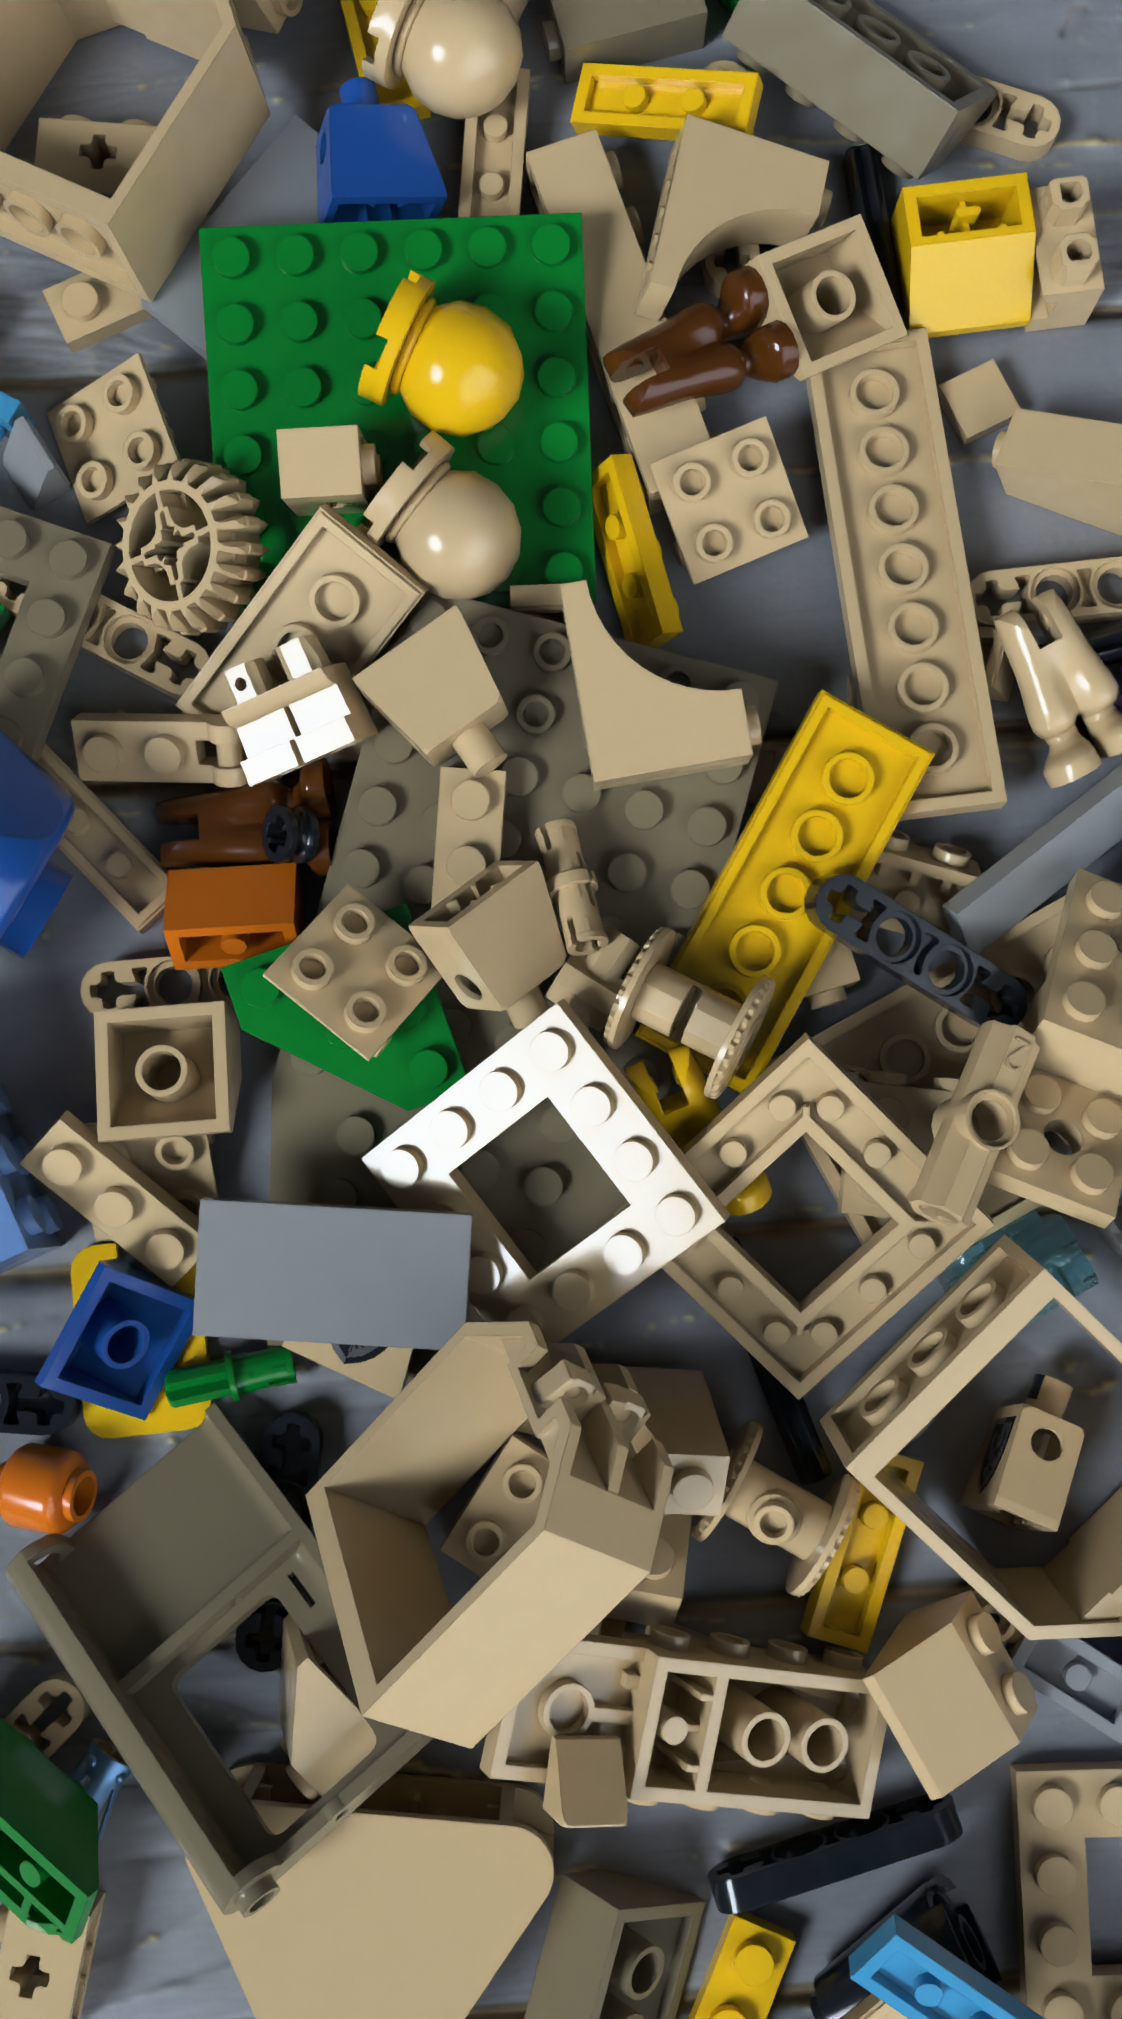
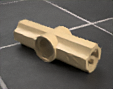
(959, 1156)

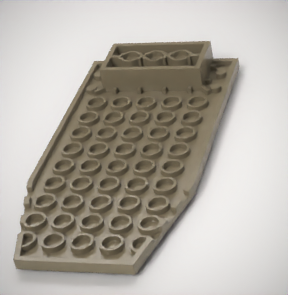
(654, 865)

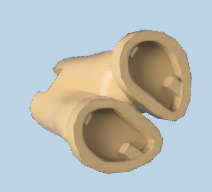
(1059, 685)

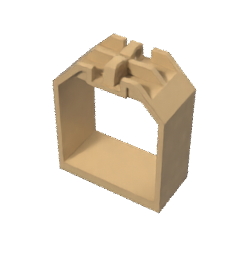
(182, 167)
(916, 1379)
(589, 1546)

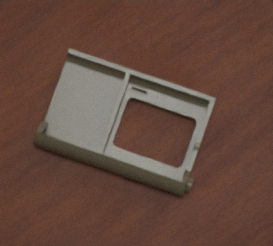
(148, 1598)

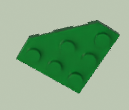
(409, 1072)

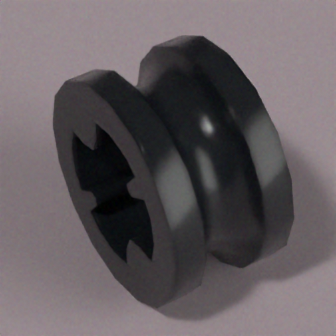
(290, 834)

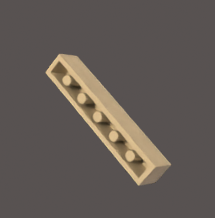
(586, 180)

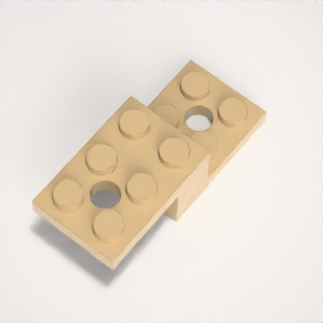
(1078, 1066)

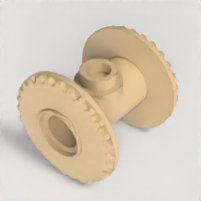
(687, 1011)
(782, 1511)

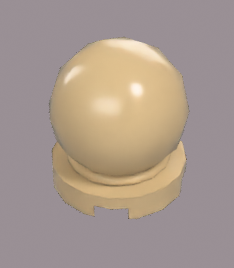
(452, 52)
(446, 524)

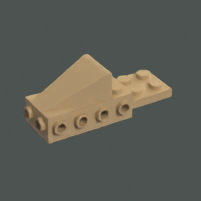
(708, 1722)

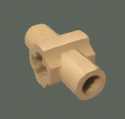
(594, 979)

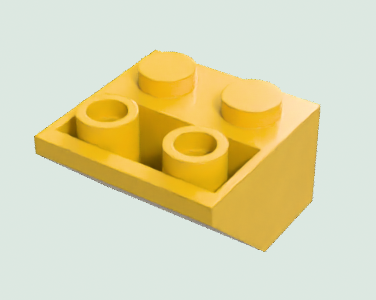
(965, 254)

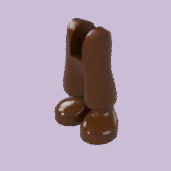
(693, 352)
(233, 821)

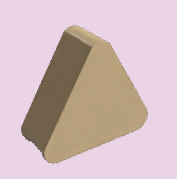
(397, 1904)

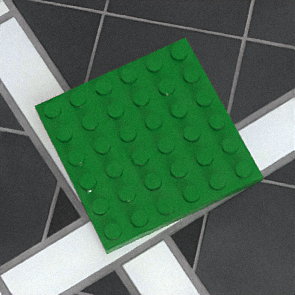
(299, 318)

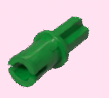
(230, 1376)

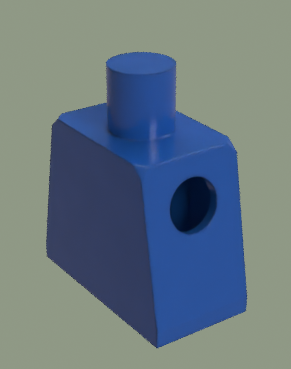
(374, 161)

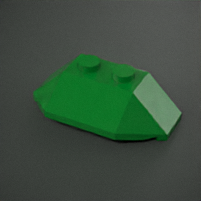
(45, 1840)

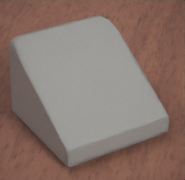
(33, 466)

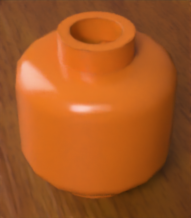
(46, 1488)

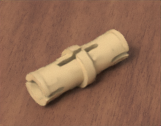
(571, 887)

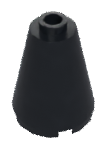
(934, 1916)

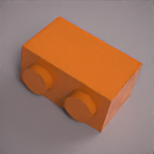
(231, 913)

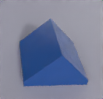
(120, 1339)

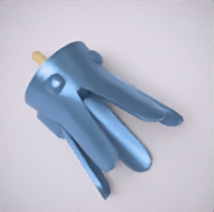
(107, 1774)

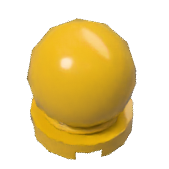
(446, 361)

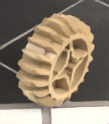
(191, 547)

